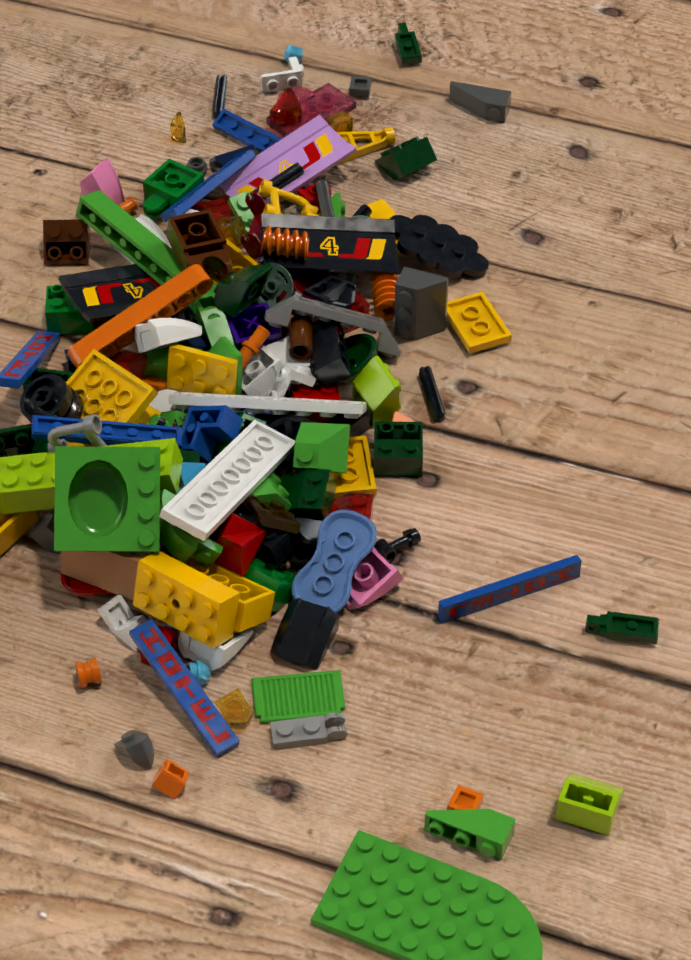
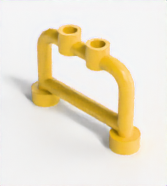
(275, 193)

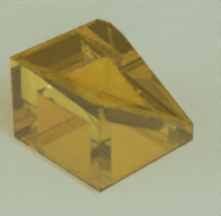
(341, 122)

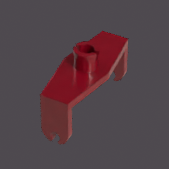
(253, 242)

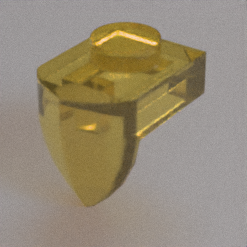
(235, 709)

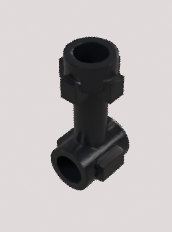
(389, 550)

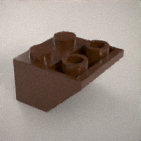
(66, 242)

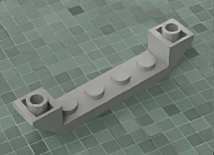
(281, 313)

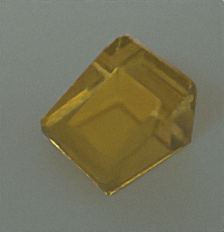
(177, 129)

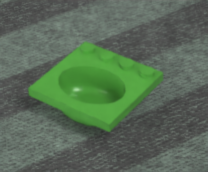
(107, 499)

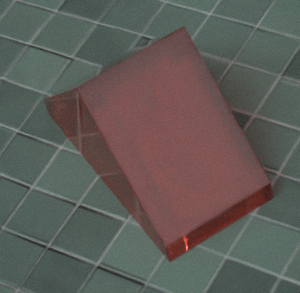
(286, 111)

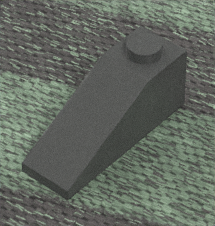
(483, 101)

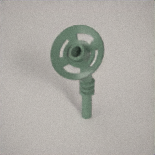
(275, 285)

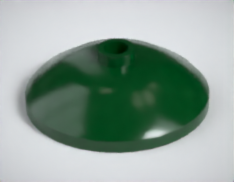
(360, 351)

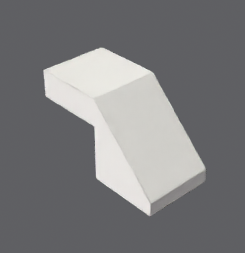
(121, 619)

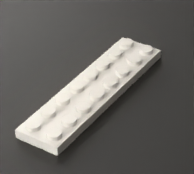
(277, 405)
(227, 480)

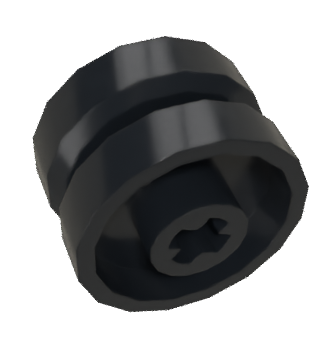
(50, 396)

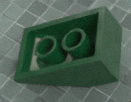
(310, 492)

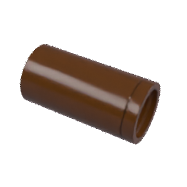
(300, 338)

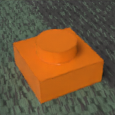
(465, 798)

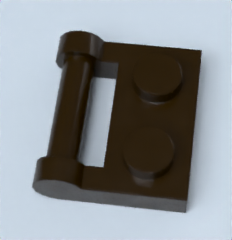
(272, 514)

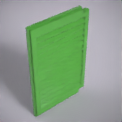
(297, 695)

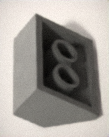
(420, 304)

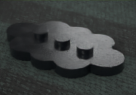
(439, 246)

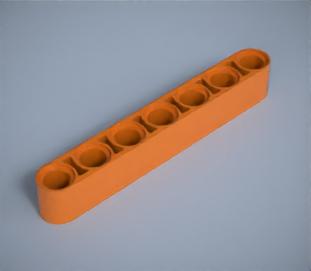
(160, 303)

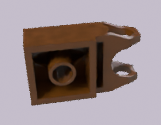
(199, 240)

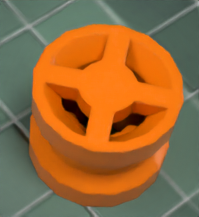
(88, 672)

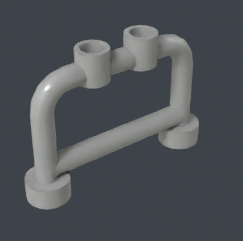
(89, 427)

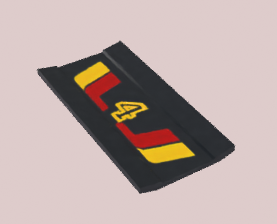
(337, 244)
(107, 291)

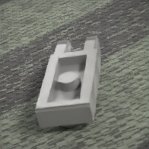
(308, 731)

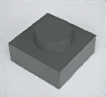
(360, 86)

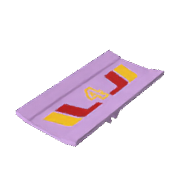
(312, 145)

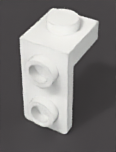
(282, 80)
(290, 372)

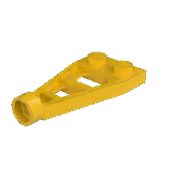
(377, 140)

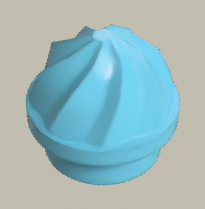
(293, 51)
(200, 671)

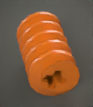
(285, 242)
(384, 295)

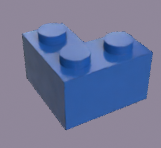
(206, 427)

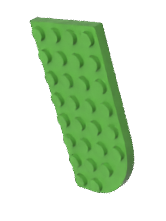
(423, 908)

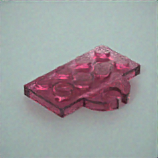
(322, 101)

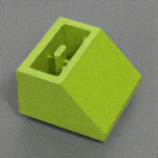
(378, 389)
(588, 803)

